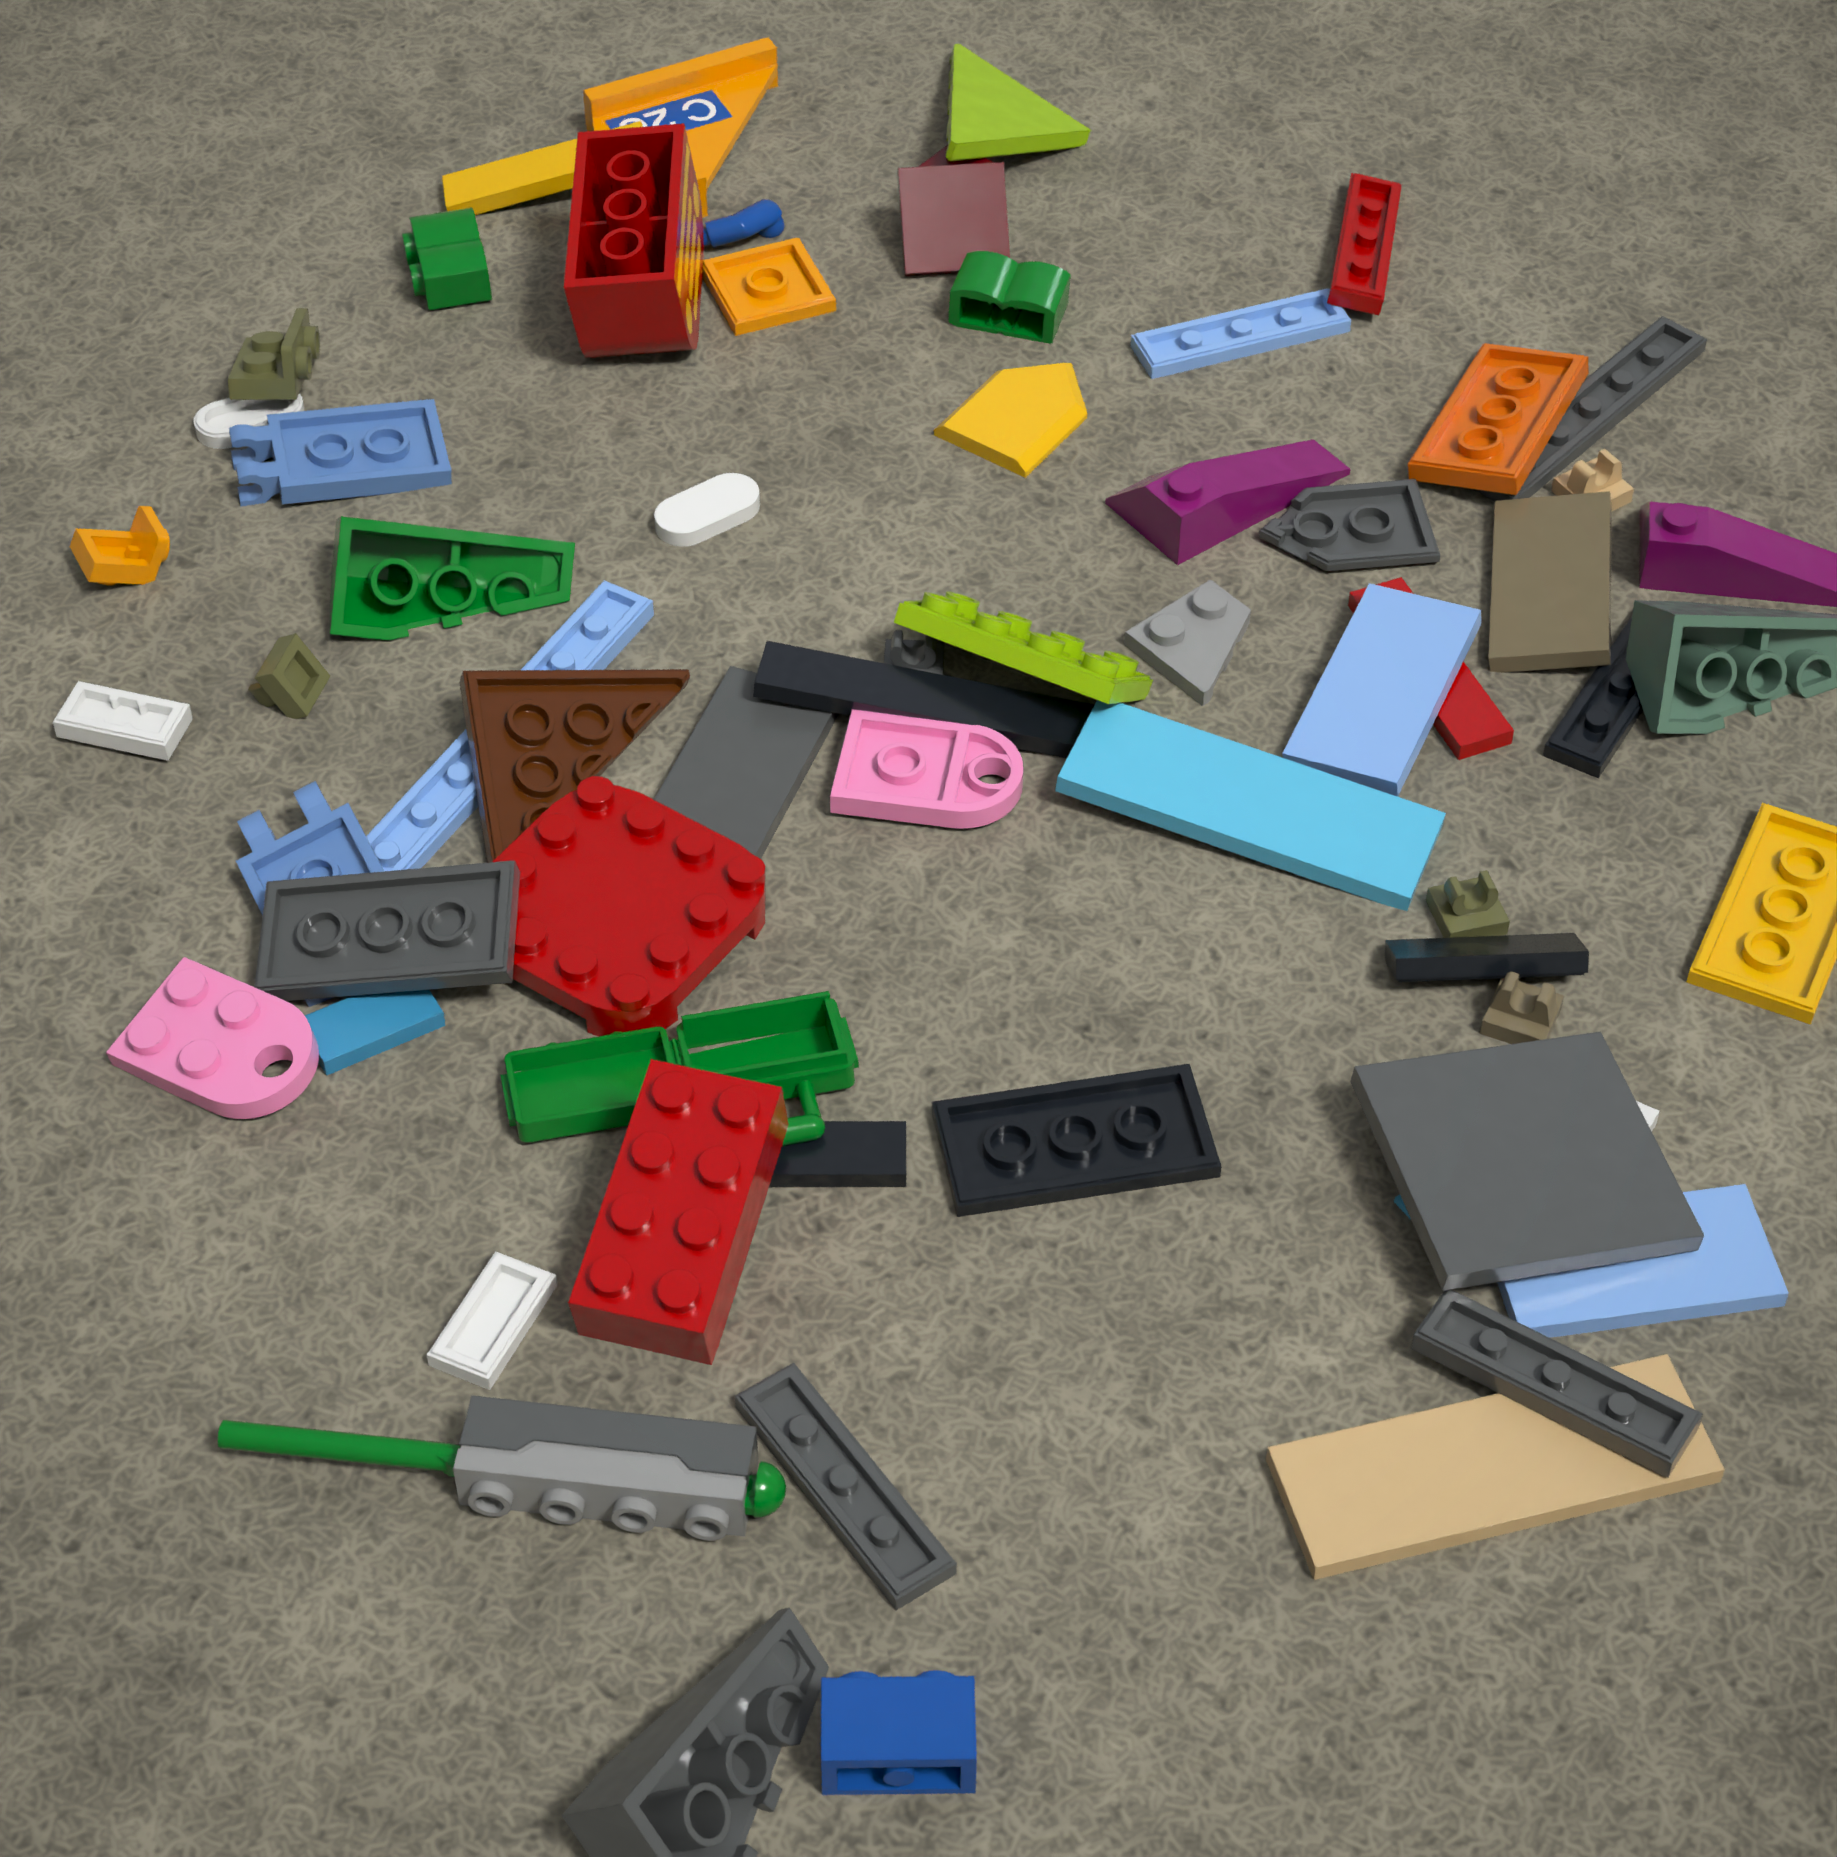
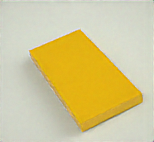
(1776, 918)

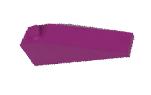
(1219, 497)
(1730, 557)

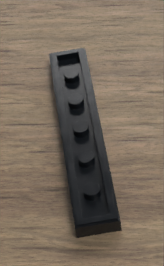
(847, 683)

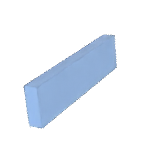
(1239, 333)

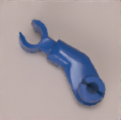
(761, 218)

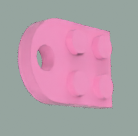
(925, 771)
(214, 1039)

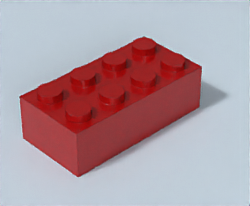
(680, 1212)

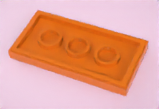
(1499, 418)

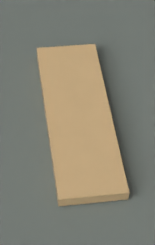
(1464, 1477)

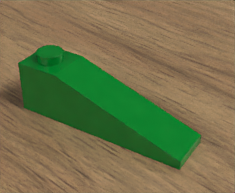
(420, 575)

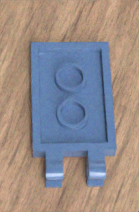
(341, 453)
(324, 847)

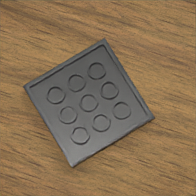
(1524, 1160)

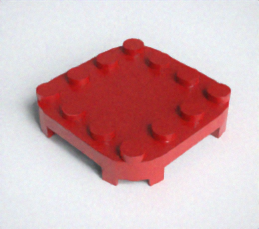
(627, 905)

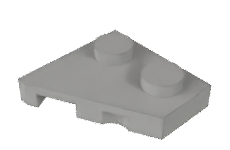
(1192, 638)

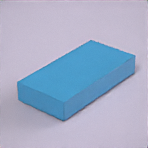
(371, 1024)

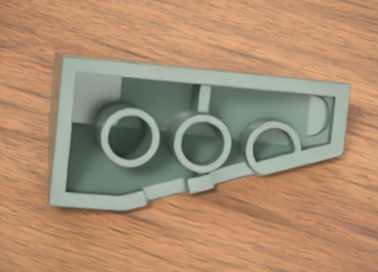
(1718, 660)

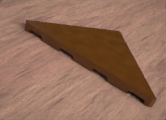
(547, 732)

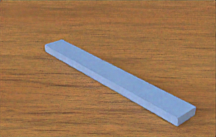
(447, 790)

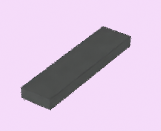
(1557, 1382)
(846, 1486)

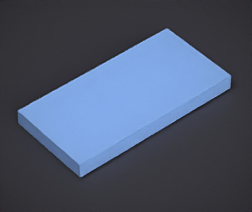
(1383, 687)
(1725, 1276)

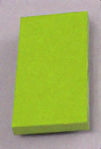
(1011, 643)

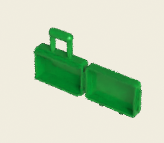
(598, 1079)

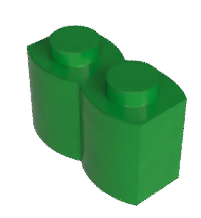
(447, 259)
(1009, 296)

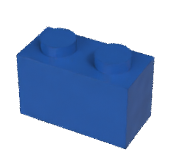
(898, 1734)

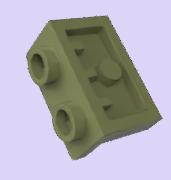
(275, 364)

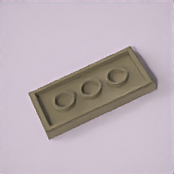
(1551, 583)

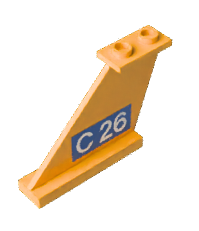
(706, 93)

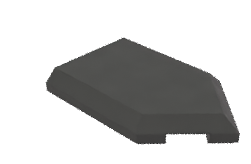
(1356, 526)

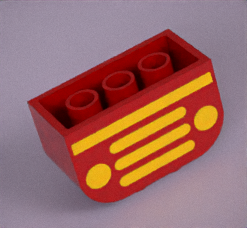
(635, 242)

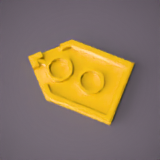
(1018, 416)

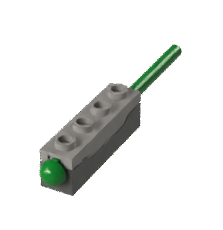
(567, 1464)

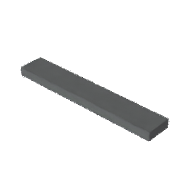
(1611, 396)

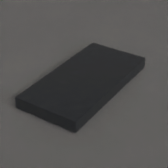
(1074, 1140)

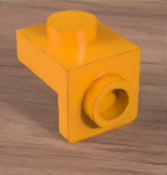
(123, 555)

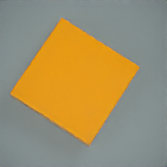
(767, 286)

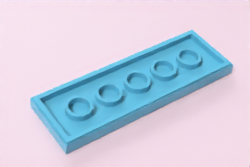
(1252, 803)

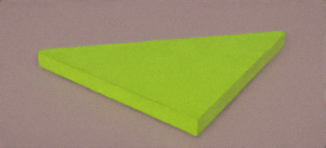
(999, 115)

